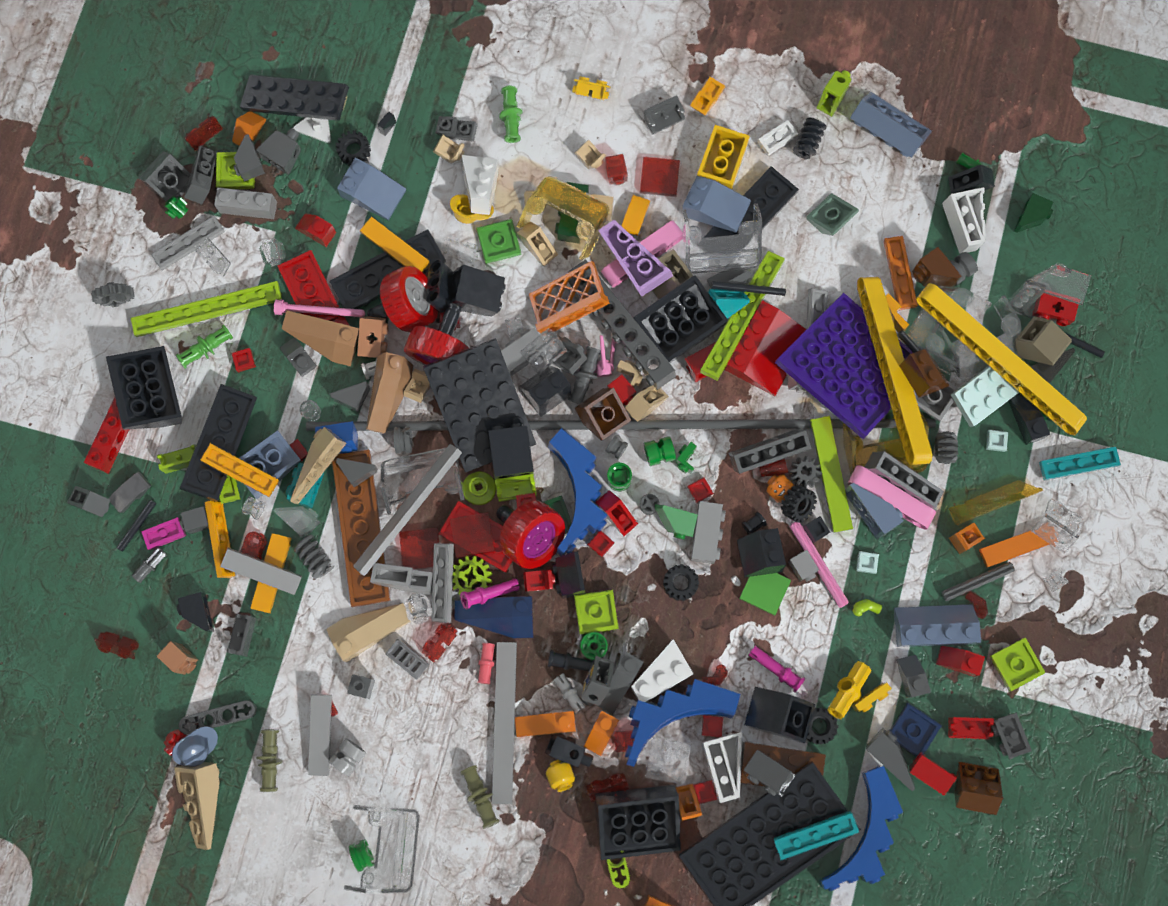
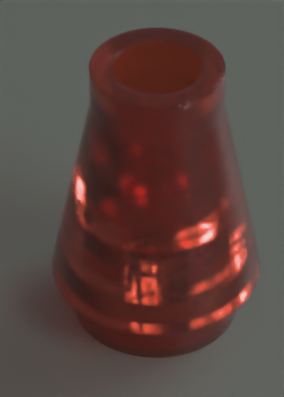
(775, 468)

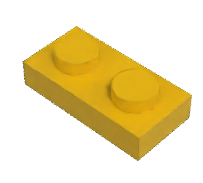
(878, 693)

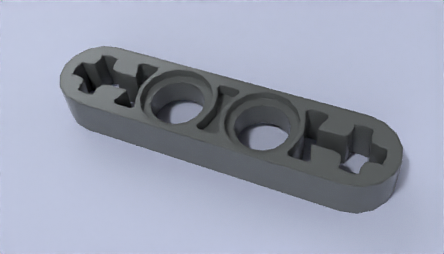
(217, 715)

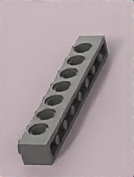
(656, 377)

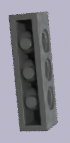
(770, 450)
(904, 478)

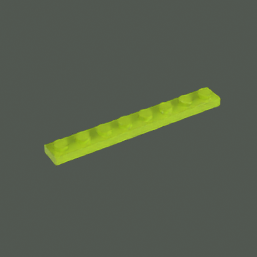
(206, 309)
(740, 320)

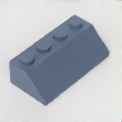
(890, 124)
(936, 625)

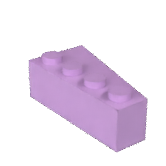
(639, 264)

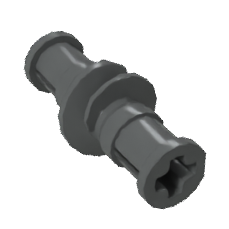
(585, 375)

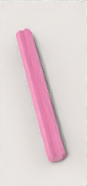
(823, 572)

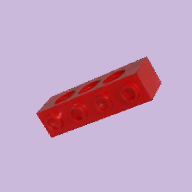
(107, 441)

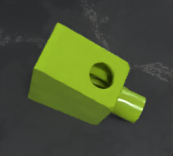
(836, 86)

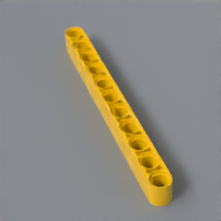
(889, 357)
(1001, 359)

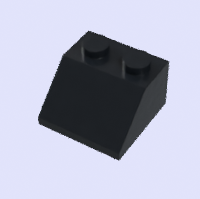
(761, 553)
(569, 575)

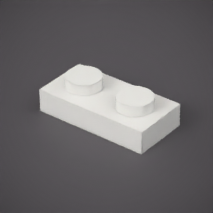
(777, 137)

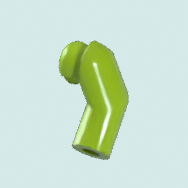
(865, 605)

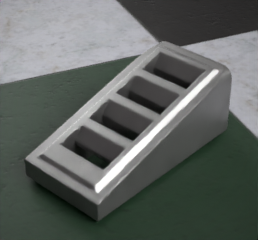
(394, 648)

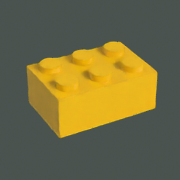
(723, 156)

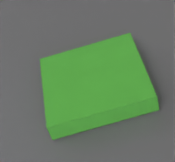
(498, 241)
(765, 591)

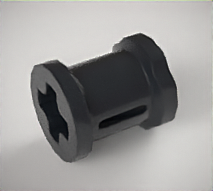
(754, 523)

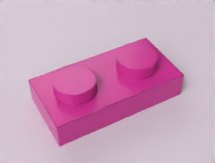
(163, 534)

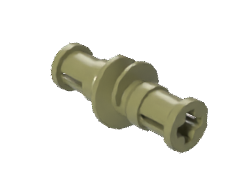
(269, 760)
(479, 796)

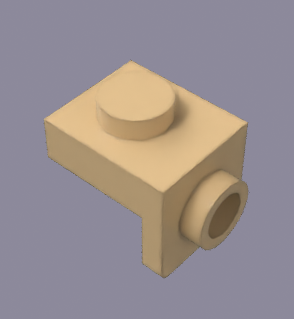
(449, 149)
(590, 155)
(630, 370)
(417, 386)

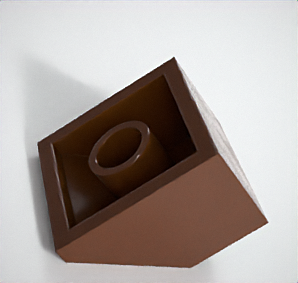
(936, 269)
(923, 373)
(603, 413)

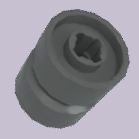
(964, 265)

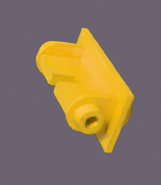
(584, 86)

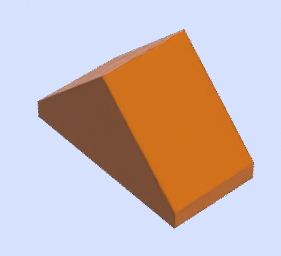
(247, 124)
(966, 538)
(688, 802)

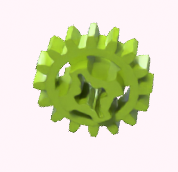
(458, 574)

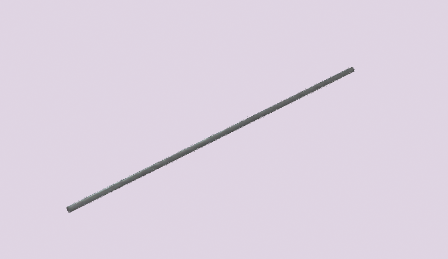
(634, 425)

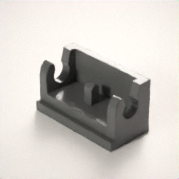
(664, 114)
(241, 635)

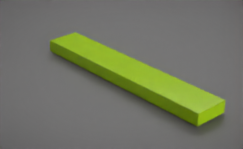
(831, 474)

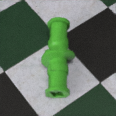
(510, 114)
(204, 346)

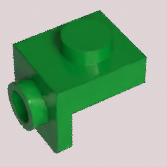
(685, 453)

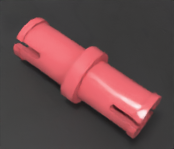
(486, 663)

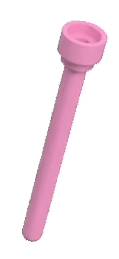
(280, 308)

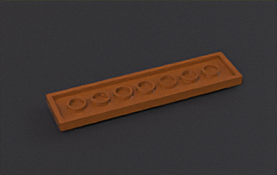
(359, 528)

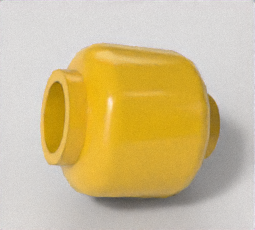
(560, 775)

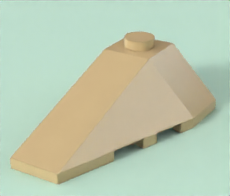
(320, 455)
(362, 631)
(200, 792)

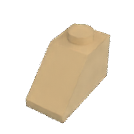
(537, 243)
(645, 402)

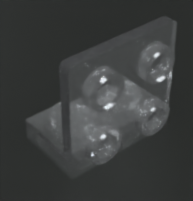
(1059, 526)

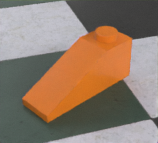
(545, 724)

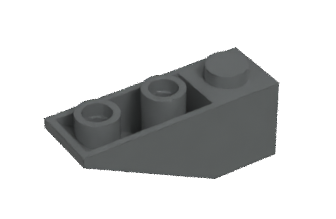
(201, 175)

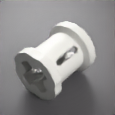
(366, 369)

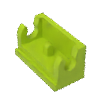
(176, 460)
(510, 487)

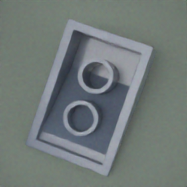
(370, 189)
(715, 204)
(272, 457)
(874, 511)

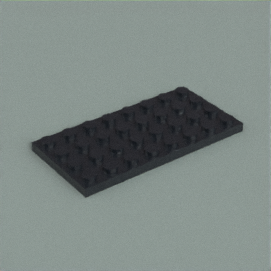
(740, 859)

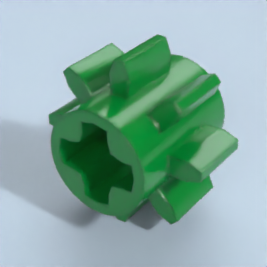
(176, 207)

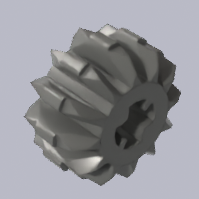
(946, 447)
(806, 466)

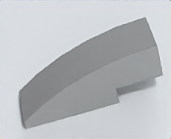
(402, 578)

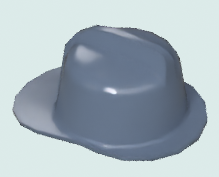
(195, 747)

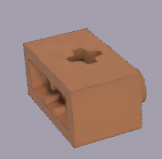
(367, 327)
(178, 658)

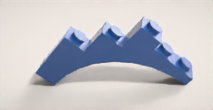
(578, 463)
(699, 699)
(876, 836)

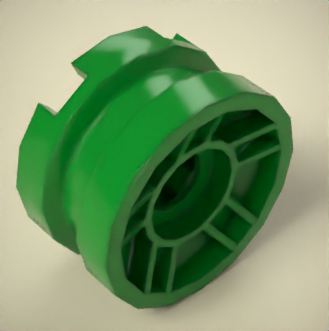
(590, 638)
(361, 855)

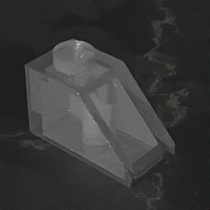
(299, 519)

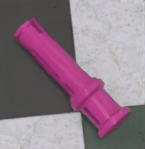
(481, 595)
(784, 673)

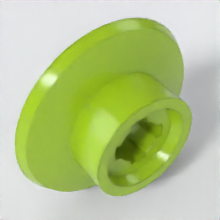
(481, 496)

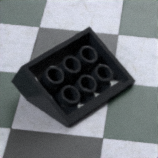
(681, 319)
(144, 389)
(638, 822)

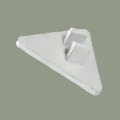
(314, 128)

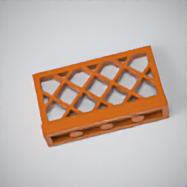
(577, 310)

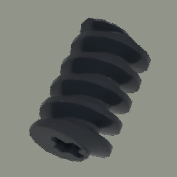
(809, 138)

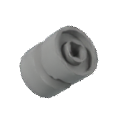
(347, 757)

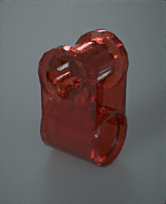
(254, 549)

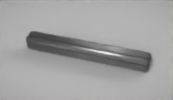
(978, 581)

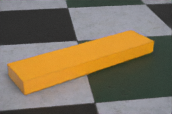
(393, 245)
(239, 470)
(218, 536)
(275, 555)

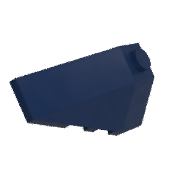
(500, 615)

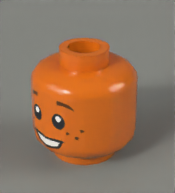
(778, 487)

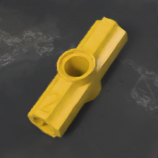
(849, 690)

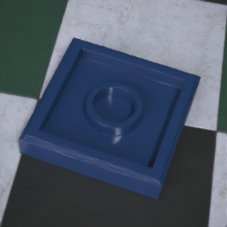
(914, 730)

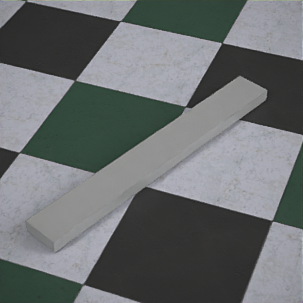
(407, 509)
(504, 723)

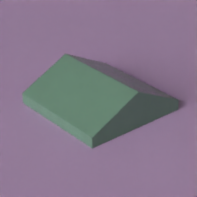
(831, 215)

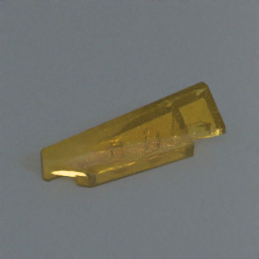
(992, 501)

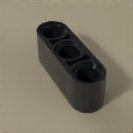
(439, 285)

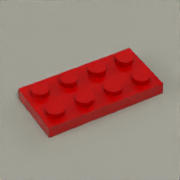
(308, 284)
(495, 558)

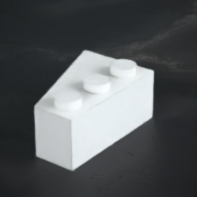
(480, 181)
(966, 219)
(662, 674)
(724, 763)

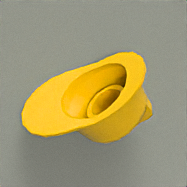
(461, 208)

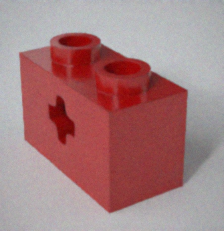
(1066, 309)

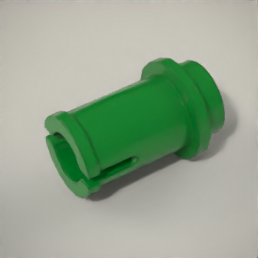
(967, 161)

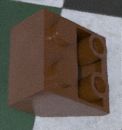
(978, 788)

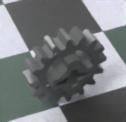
(112, 294)

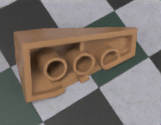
(326, 337)
(390, 381)

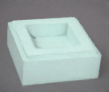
(996, 440)
(867, 562)

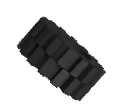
(350, 139)
(798, 503)
(689, 574)
(831, 729)

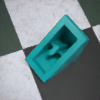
(729, 301)

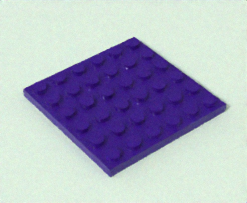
(841, 367)

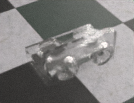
(543, 351)

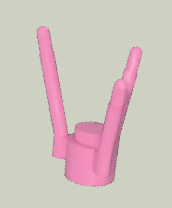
(605, 367)

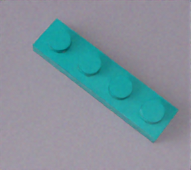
(1079, 463)
(816, 835)

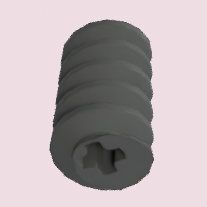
(312, 557)

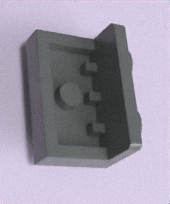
(732, 276)
(572, 358)
(1011, 735)

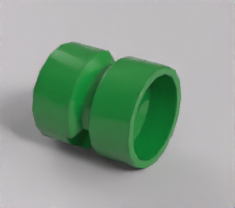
(659, 451)
(619, 477)

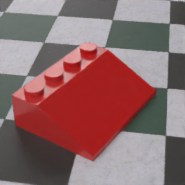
(761, 345)

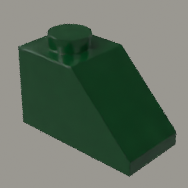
(1034, 212)

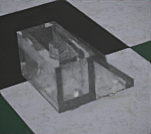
(668, 760)

